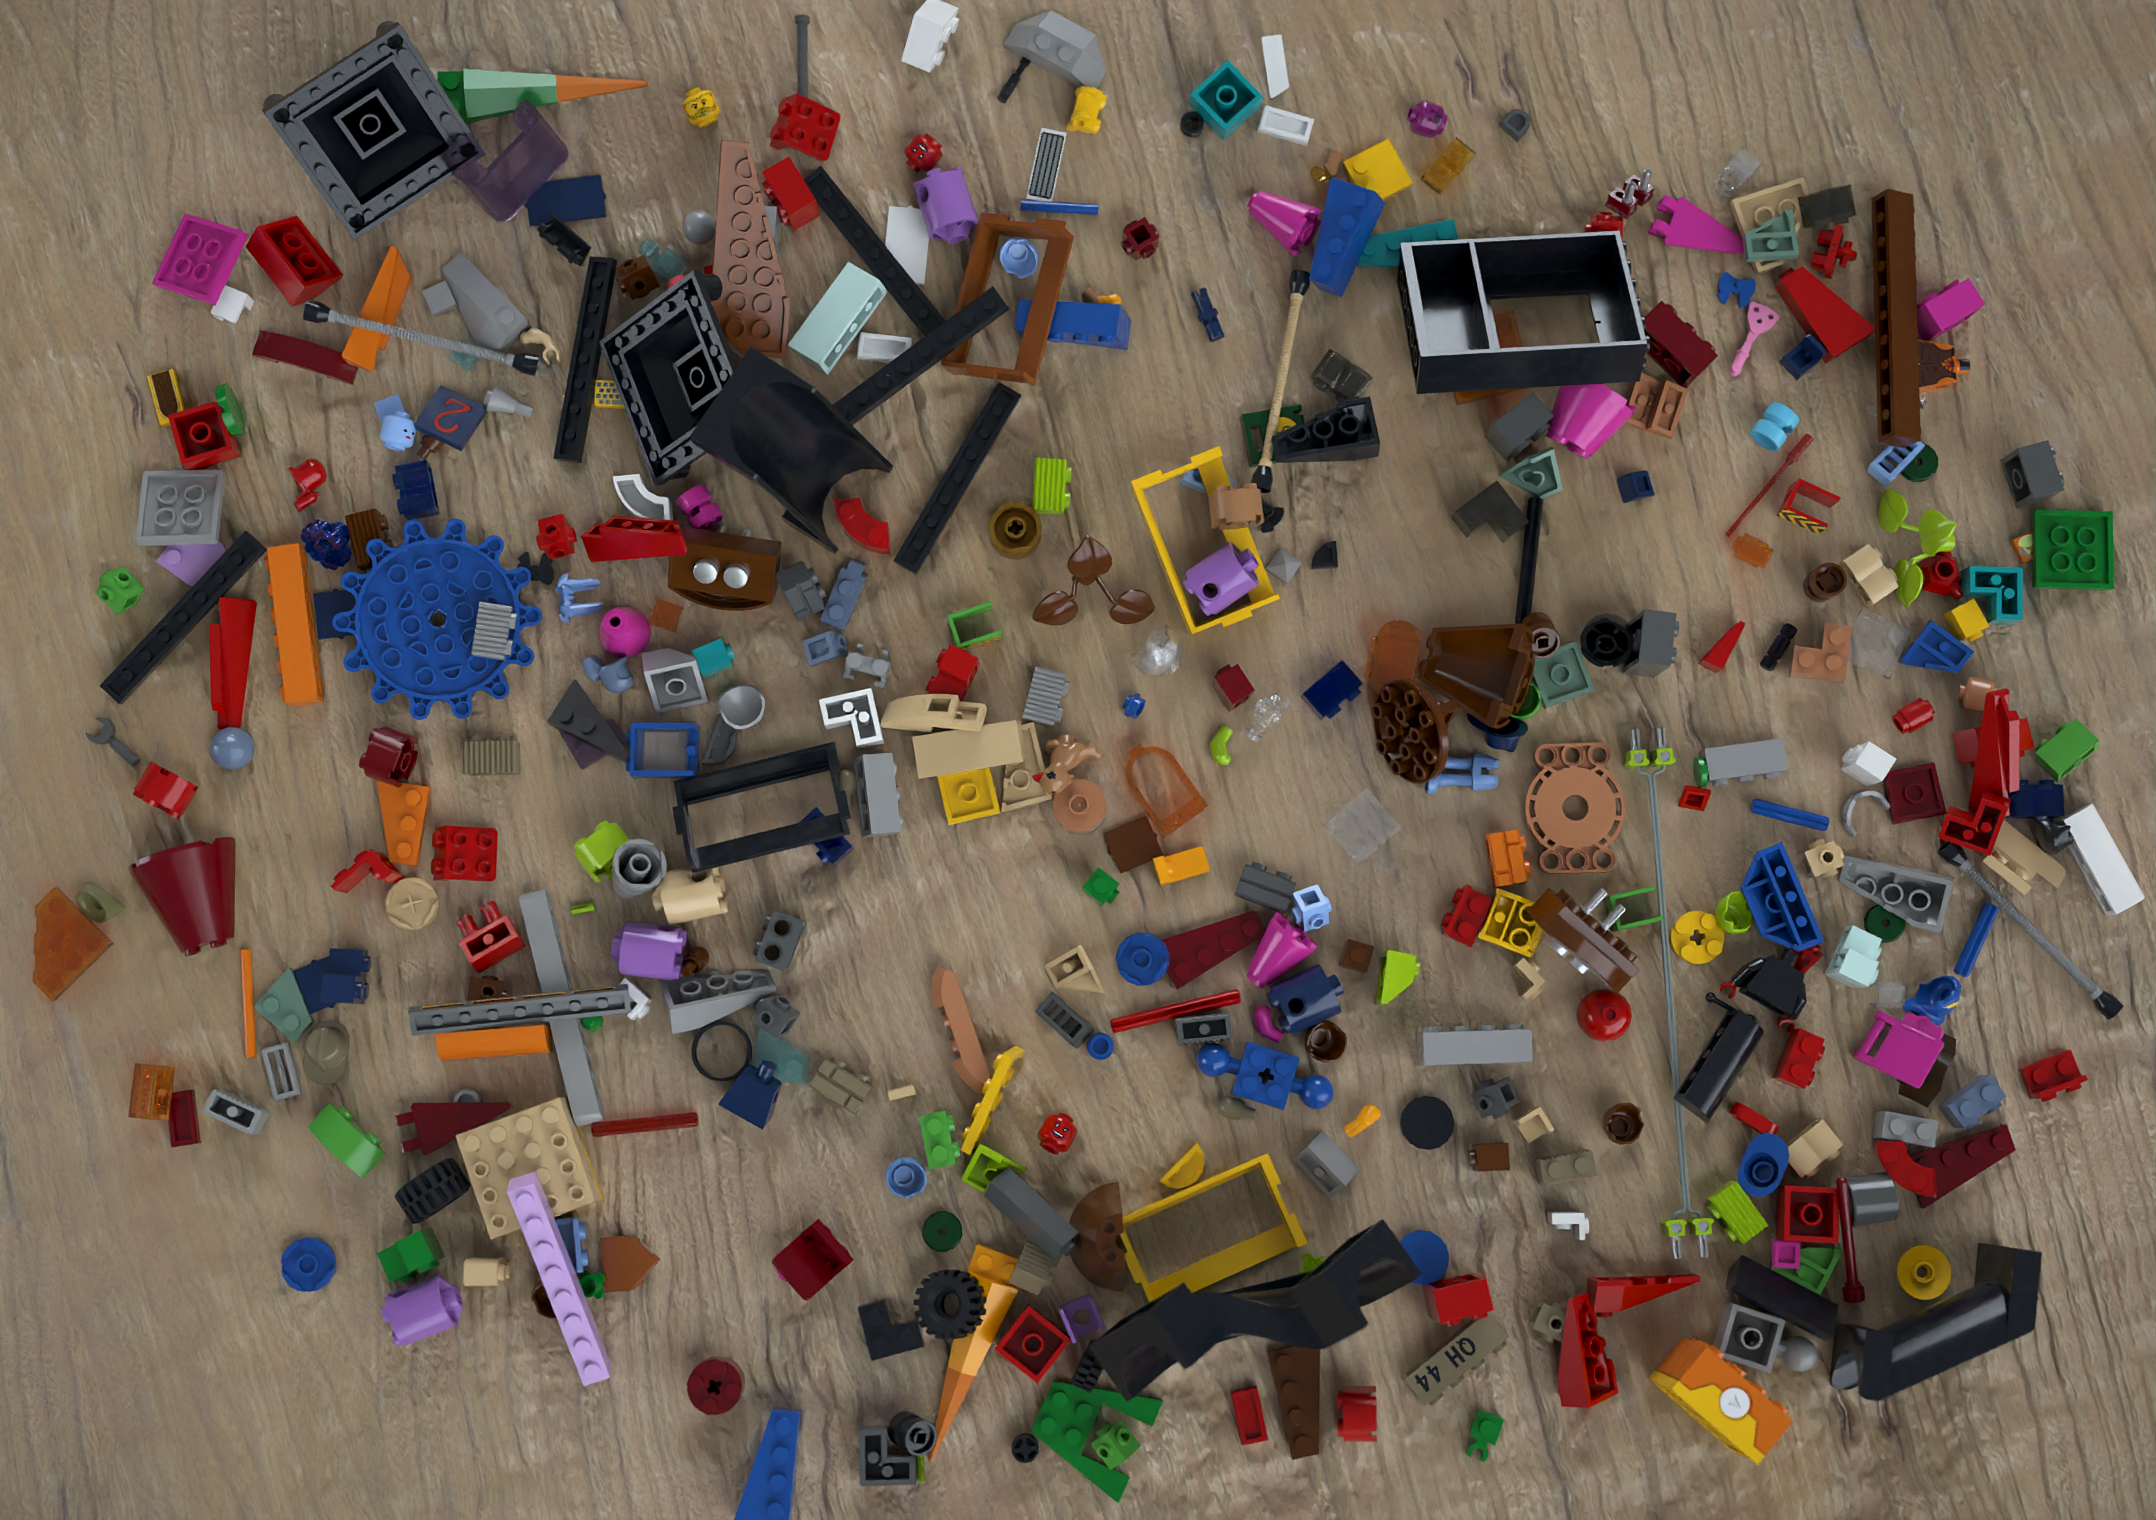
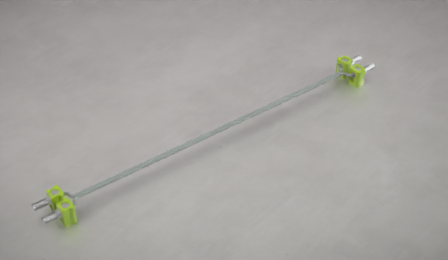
(1674, 1227)

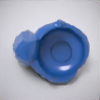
(1935, 999)

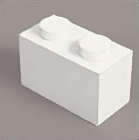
(1867, 763)

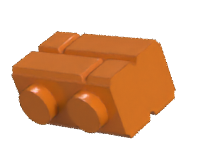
(1506, 858)

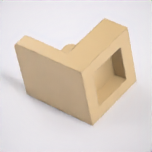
(1533, 1124)

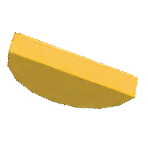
(1186, 1170)

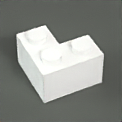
(928, 32)
(855, 709)

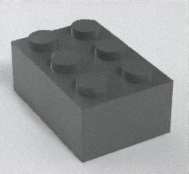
(1652, 643)

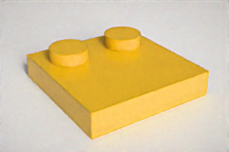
(1378, 170)
(968, 795)

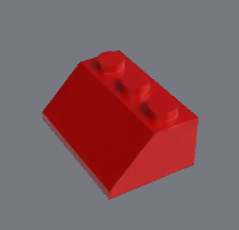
(293, 259)

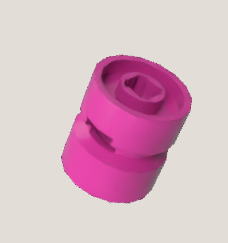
(698, 505)

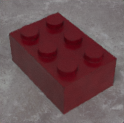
(1677, 345)

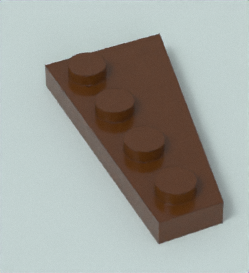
(1298, 1393)

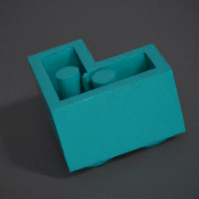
(2001, 589)

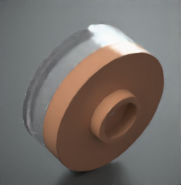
(1080, 807)

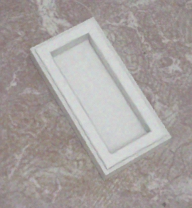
(1285, 125)
(881, 347)

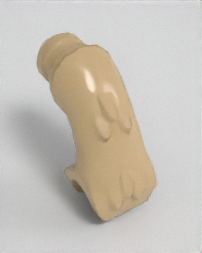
(539, 337)

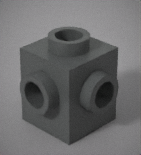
(775, 1016)
(1495, 1098)

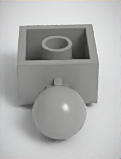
(700, 226)
(1760, 1351)

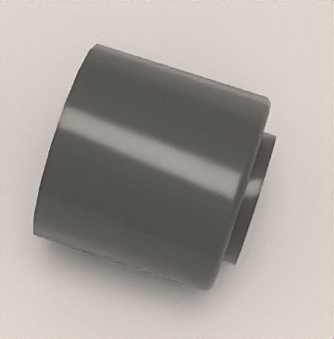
(1872, 1199)

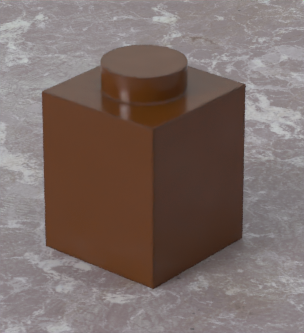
(1356, 956)
(1489, 1157)

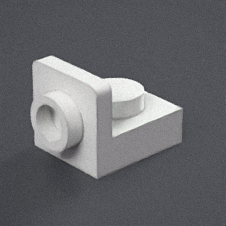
(640, 998)
(1565, 1219)

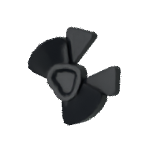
(1272, 516)
(542, 573)

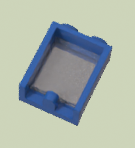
(663, 750)

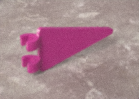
(1693, 228)

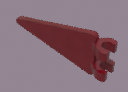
(440, 1122)

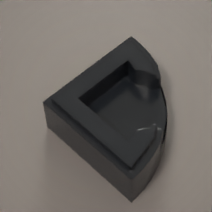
(1325, 557)

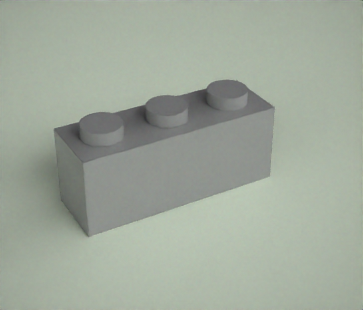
(1745, 761)
(877, 794)

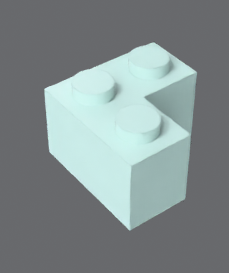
(1855, 958)

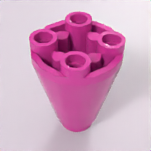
(1279, 951)

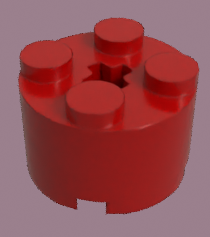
(165, 790)
(1358, 1413)

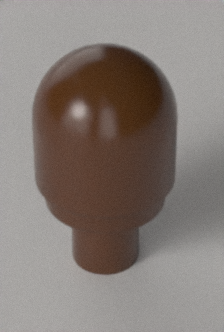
(429, 445)
(695, 961)

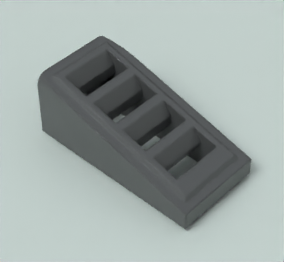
(1081, 1036)

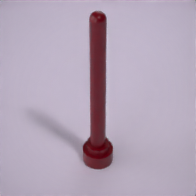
(1853, 1290)

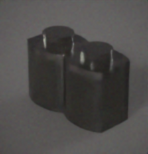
(1826, 207)
(1340, 377)

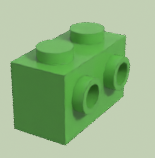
(2066, 749)
(938, 1140)

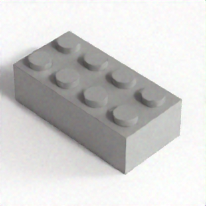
(1474, 1047)

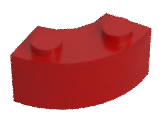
(861, 528)
(1967, 742)
(1904, 1170)

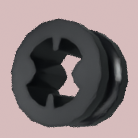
(1194, 116)

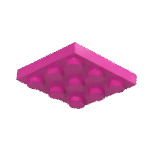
(200, 259)

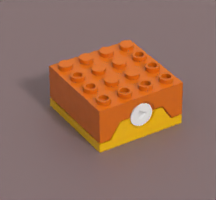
(1721, 1398)

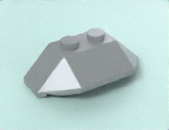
(1059, 48)

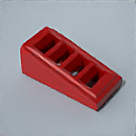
(1718, 655)

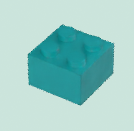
(1225, 100)

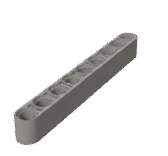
(568, 1033)

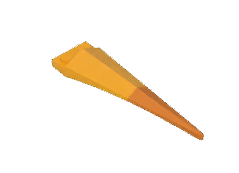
(993, 1271)

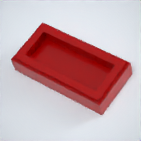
(1249, 1415)

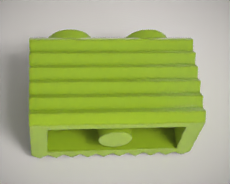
(1049, 486)
(1736, 1212)

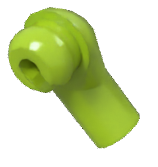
(1218, 746)

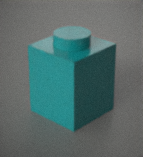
(714, 657)

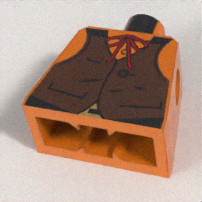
(1939, 366)

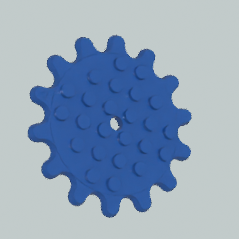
(397, 609)

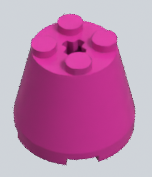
(1587, 417)

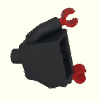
(1773, 985)

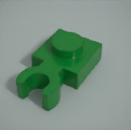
(1485, 1430)

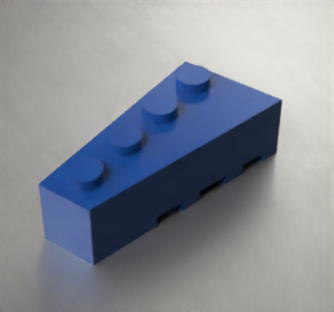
(1083, 324)
(773, 1473)

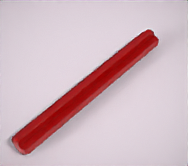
(1175, 1011)

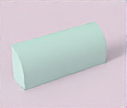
(838, 318)

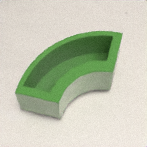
(346, 1139)

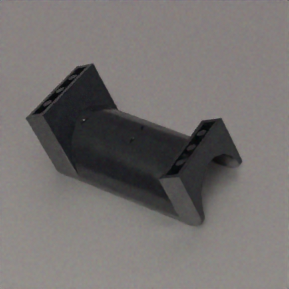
(784, 440)
(1944, 1334)

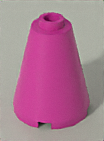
(1285, 219)
(624, 632)

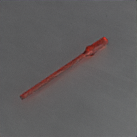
(1792, 457)

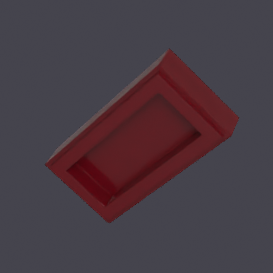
(183, 1119)

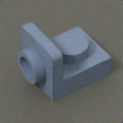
(825, 647)

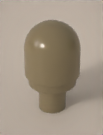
(848, 783)
(1234, 1108)

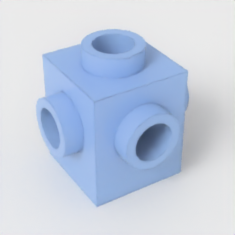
(1310, 908)

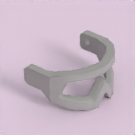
(1849, 804)

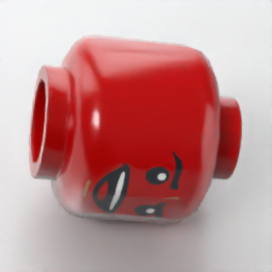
(923, 153)
(1057, 1133)

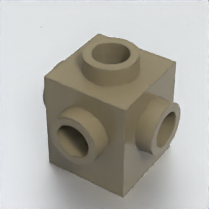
(1542, 1320)

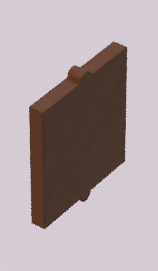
(1133, 844)

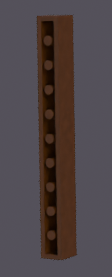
(1896, 319)

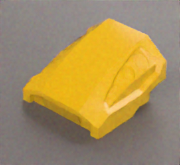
(1511, 924)

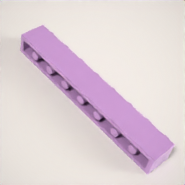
(559, 1278)

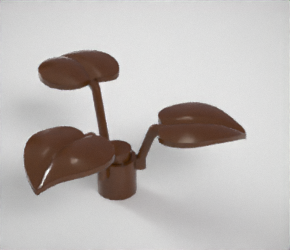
(1086, 565)

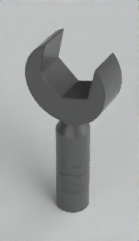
(108, 737)

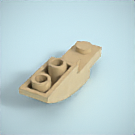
(931, 711)

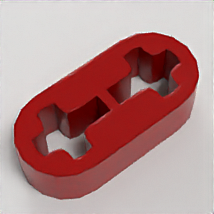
(1752, 1119)

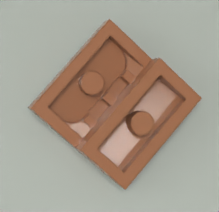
(1656, 405)

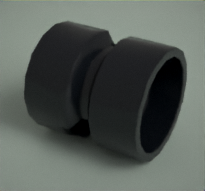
(912, 1433)

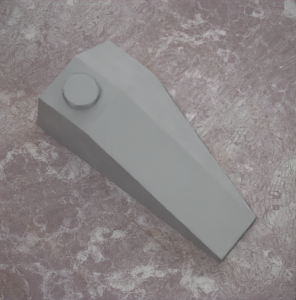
(486, 311)

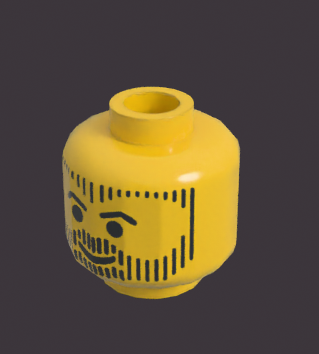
(701, 107)

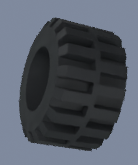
(432, 1190)

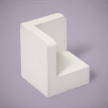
(231, 304)

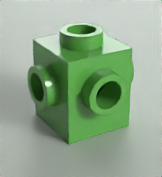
(119, 590)
(1114, 1443)

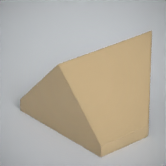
(1074, 972)

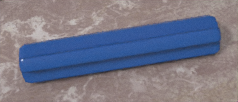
(1789, 814)
(1976, 940)

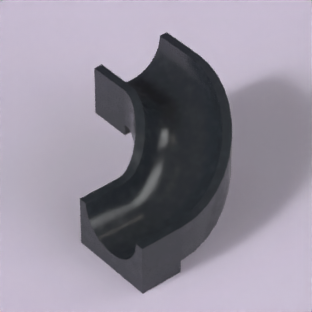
(1297, 1310)

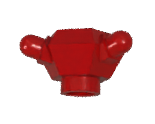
(1941, 575)

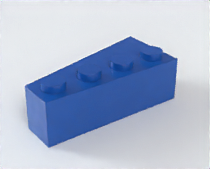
(1343, 234)

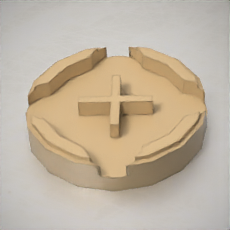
(412, 903)

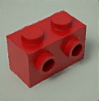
(1799, 1058)

